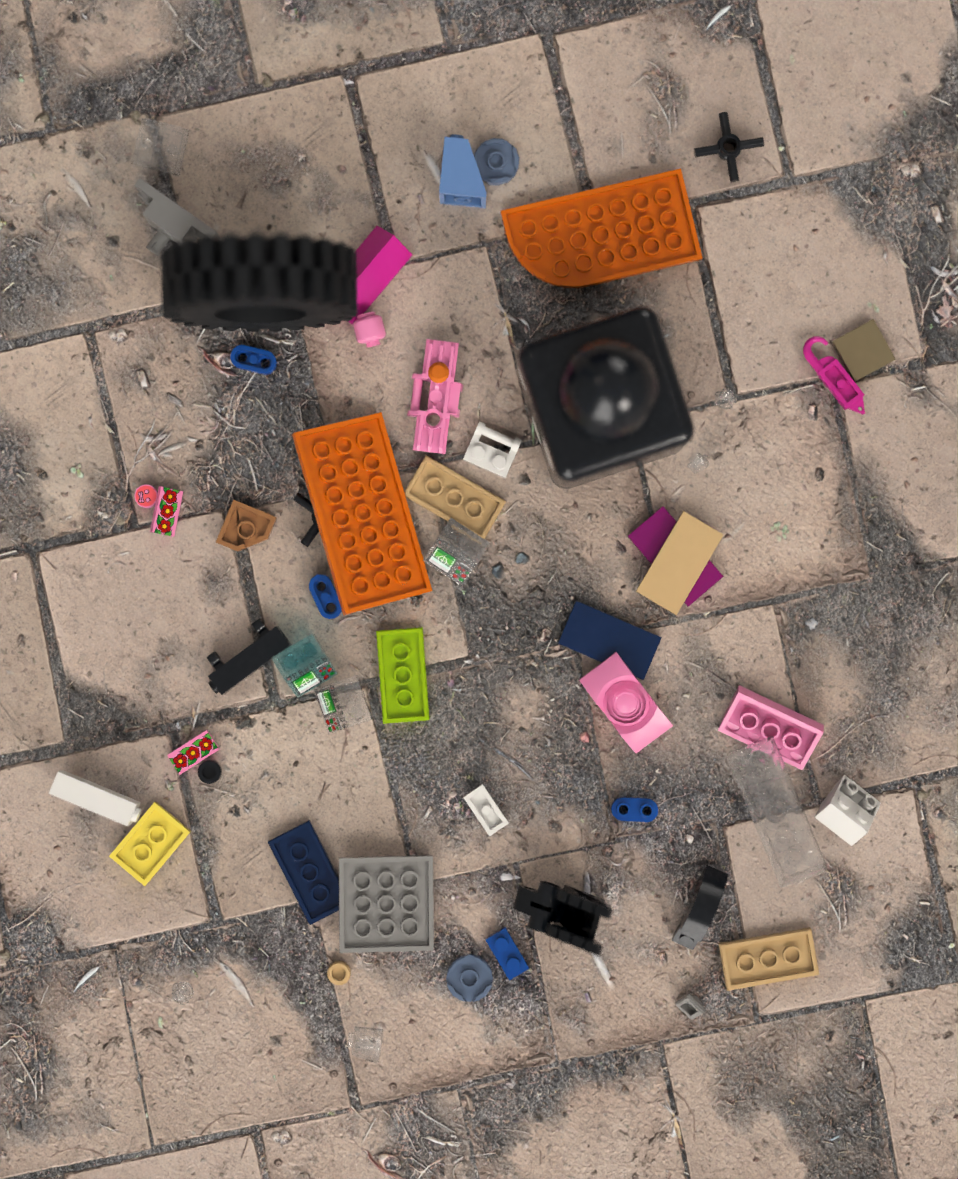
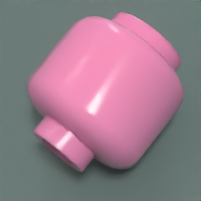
(369, 329)

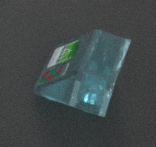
(304, 665)

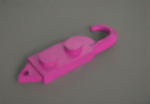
(835, 377)

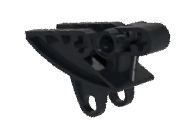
(571, 910)

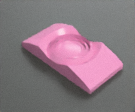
(625, 702)

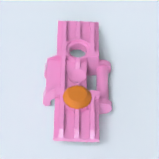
(444, 394)

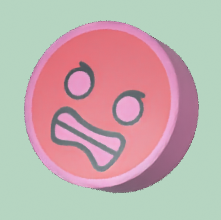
(146, 496)

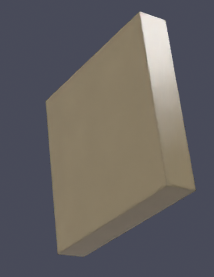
(863, 350)

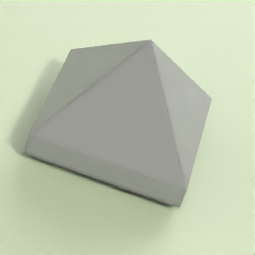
(691, 1006)

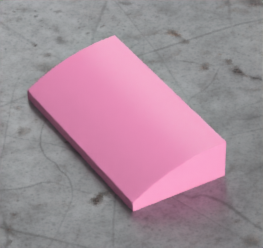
(756, 718)

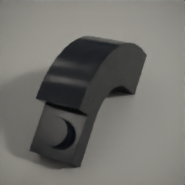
(702, 908)

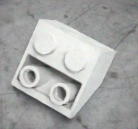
(848, 810)

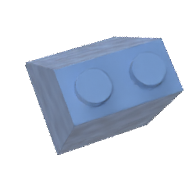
(460, 175)

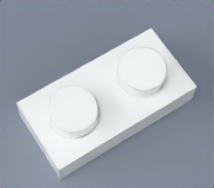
(486, 810)

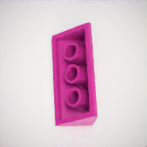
(378, 262)

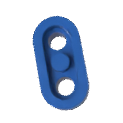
(254, 359)
(324, 597)
(634, 811)

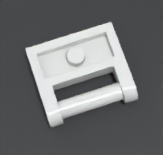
(488, 456)

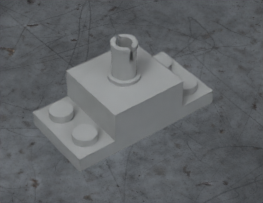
(169, 219)

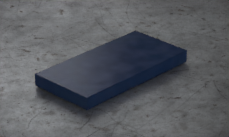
(602, 635)
(308, 871)

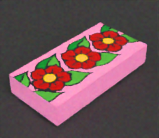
(166, 511)
(193, 752)

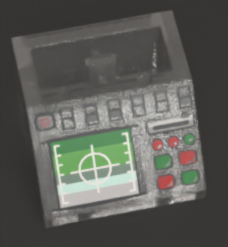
(456, 551)
(343, 704)

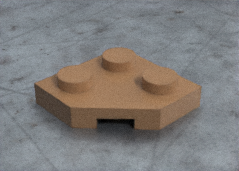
(245, 527)

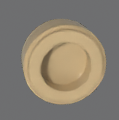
(339, 972)

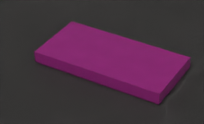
(650, 538)

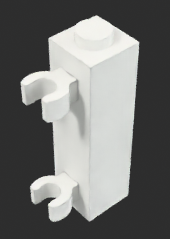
(95, 798)

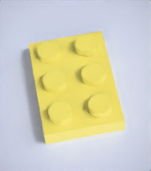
(150, 843)

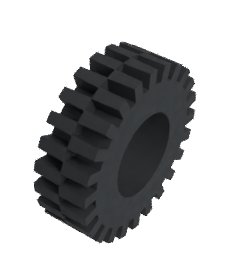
(259, 282)

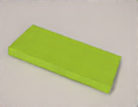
(402, 675)

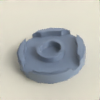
(497, 161)
(469, 978)

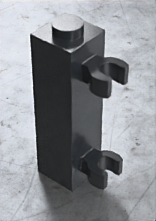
(247, 661)

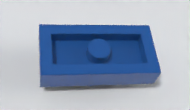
(507, 953)

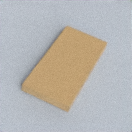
(454, 497)
(679, 563)
(768, 958)

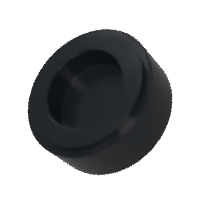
(209, 771)

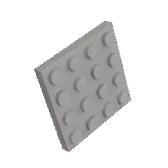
(386, 904)

